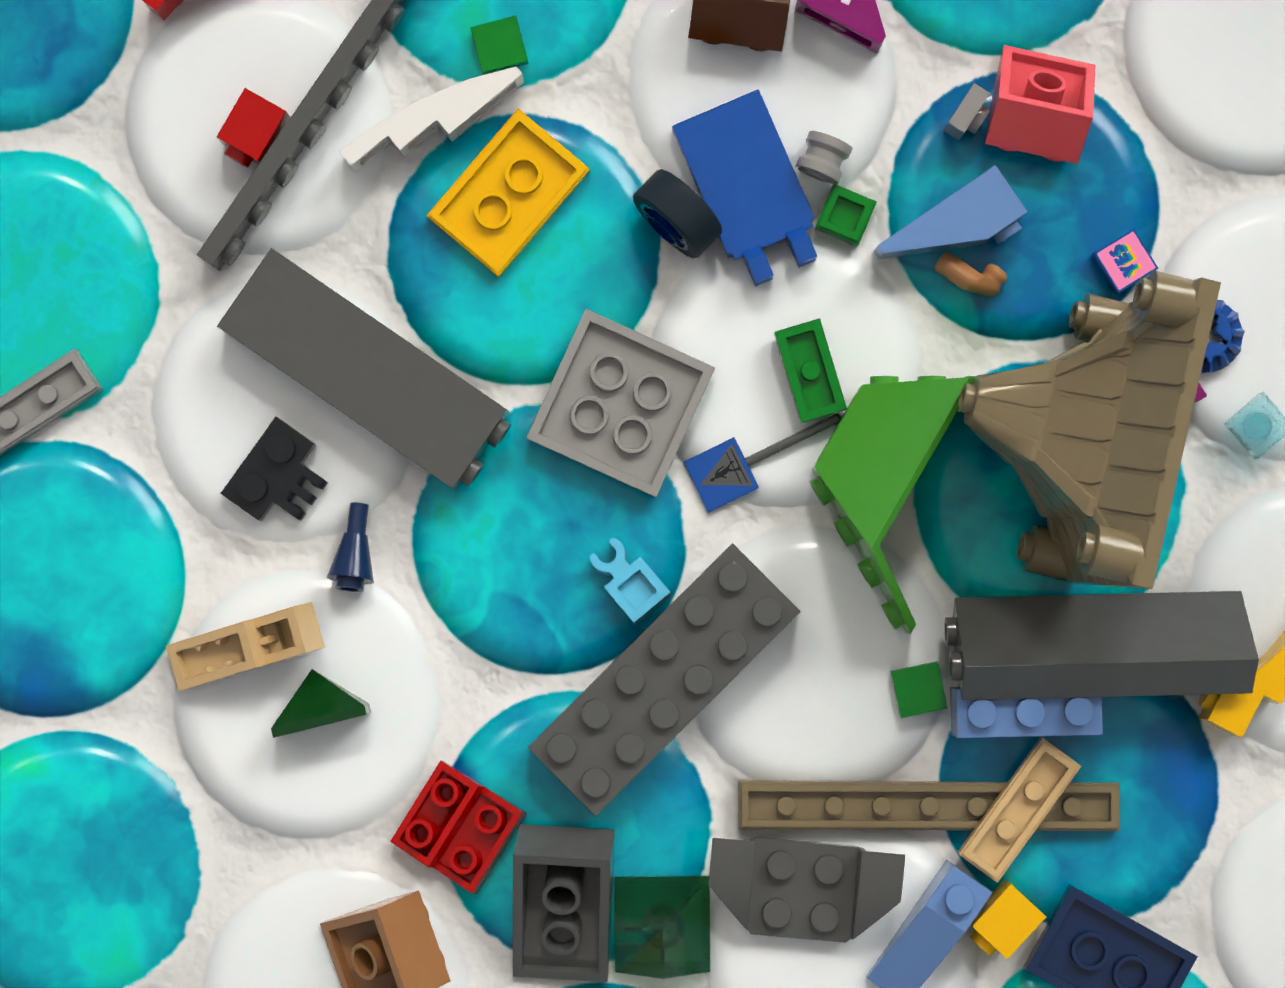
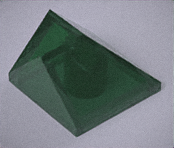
(662, 925)

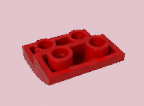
(458, 827)

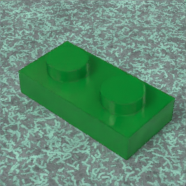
(810, 371)

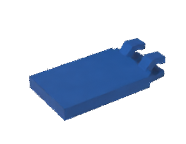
(747, 182)

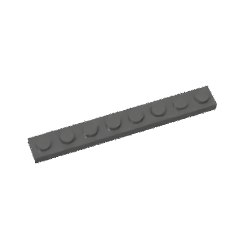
(301, 130)

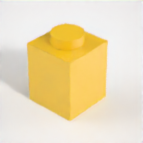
(1005, 921)

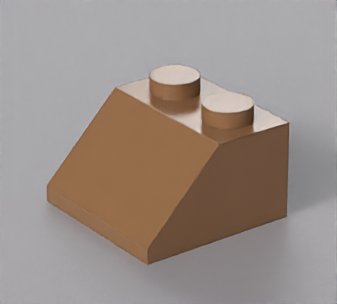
(386, 946)

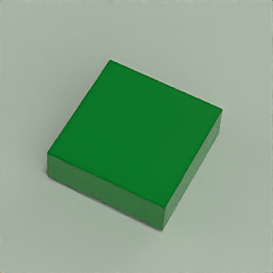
(499, 45)
(845, 215)
(918, 689)

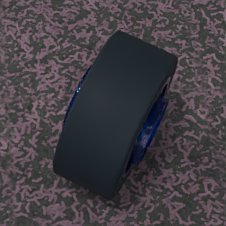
(677, 213)

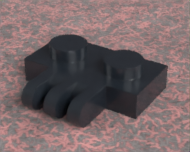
(274, 473)

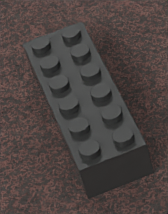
(664, 679)

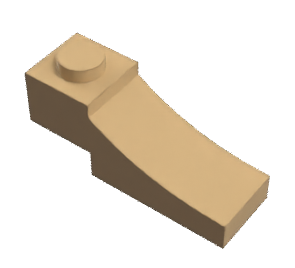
(245, 646)

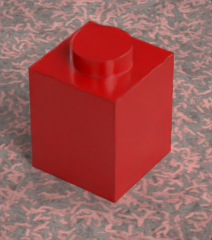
(251, 128)

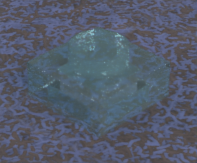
(1258, 425)

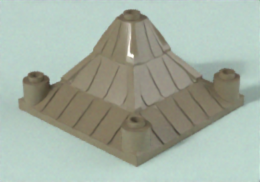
(1102, 430)

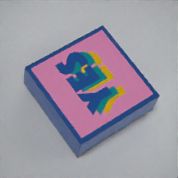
(1124, 261)

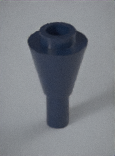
(352, 561)

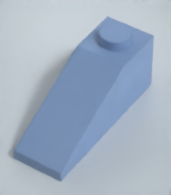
(965, 219)
(930, 929)

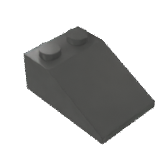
(562, 902)

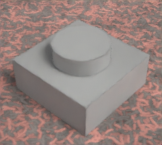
(969, 113)

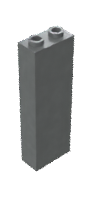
(365, 370)
(1101, 645)

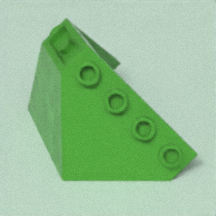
(876, 463)

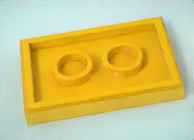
(508, 193)

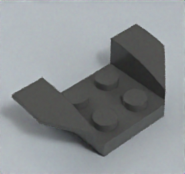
(804, 886)

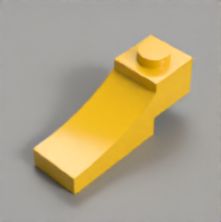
(1235, 711)

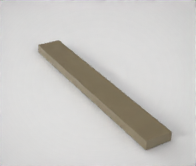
(911, 805)

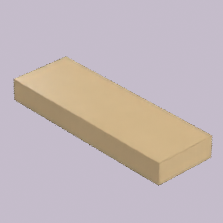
(1019, 809)

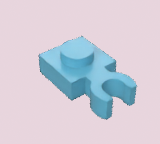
(633, 586)

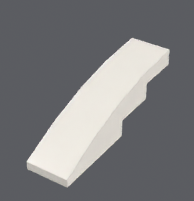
(450, 109)

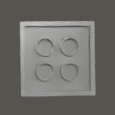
(620, 403)

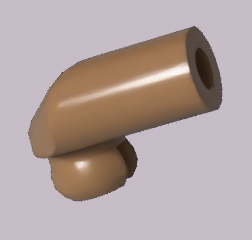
(969, 279)

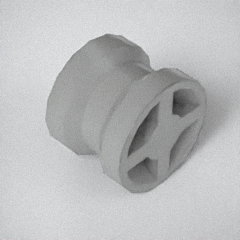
(823, 157)

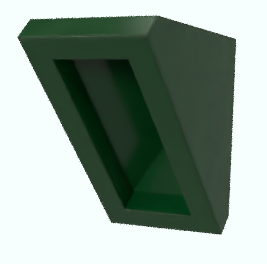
(318, 704)

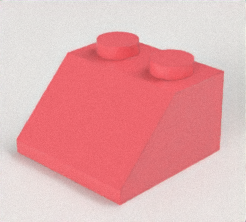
(1041, 105)

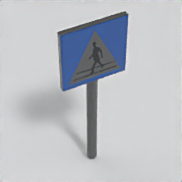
(724, 472)

